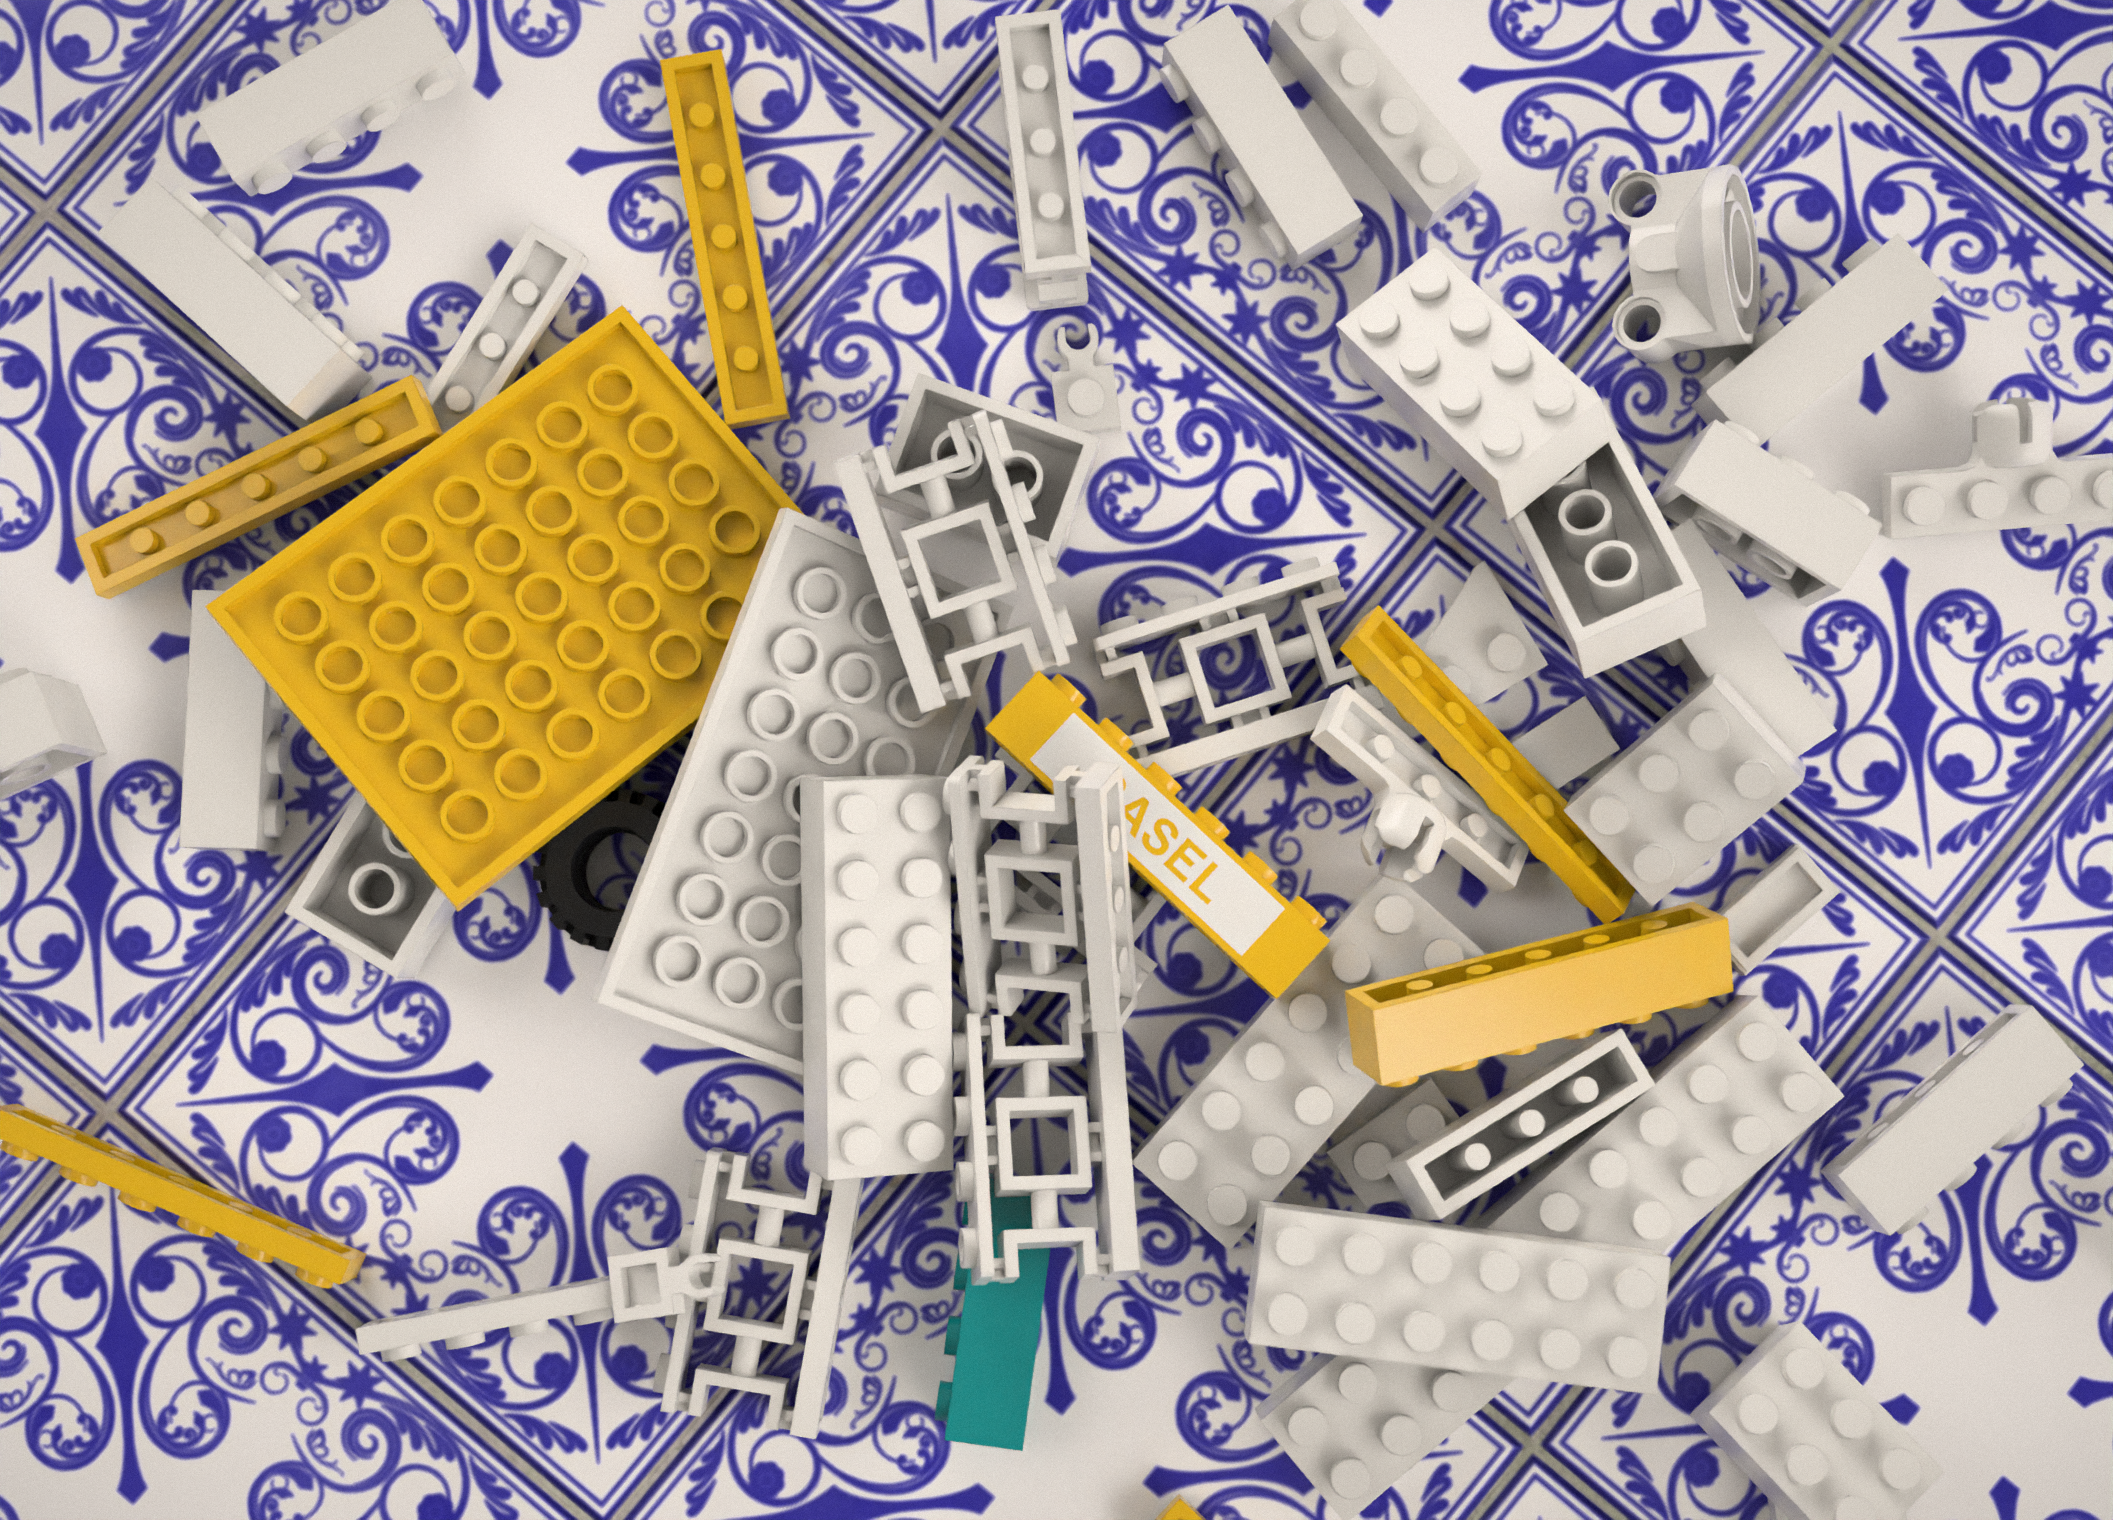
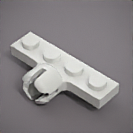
(2005, 483)
(1415, 800)

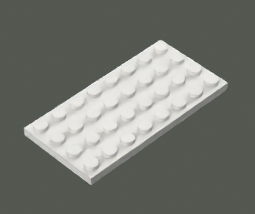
(798, 694)

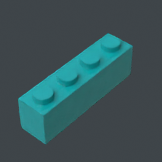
(995, 1341)

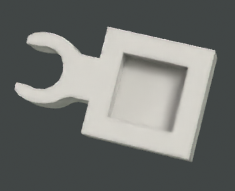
(1085, 394)
(654, 1283)

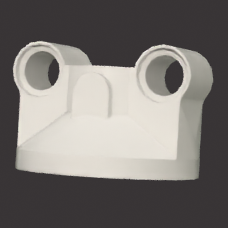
(1688, 261)

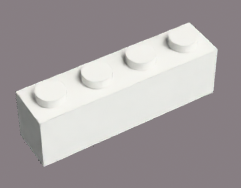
(331, 96)
(1374, 108)
(1259, 139)
(1824, 342)
(1743, 652)
(229, 745)
(1953, 1119)
(1519, 1125)

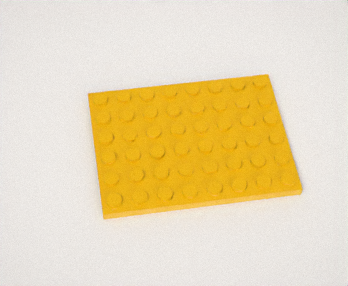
(518, 605)

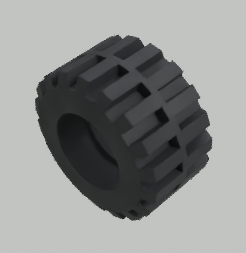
(566, 860)

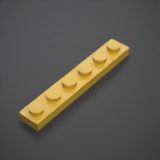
(724, 239)
(259, 487)
(1486, 761)
(199, 1206)

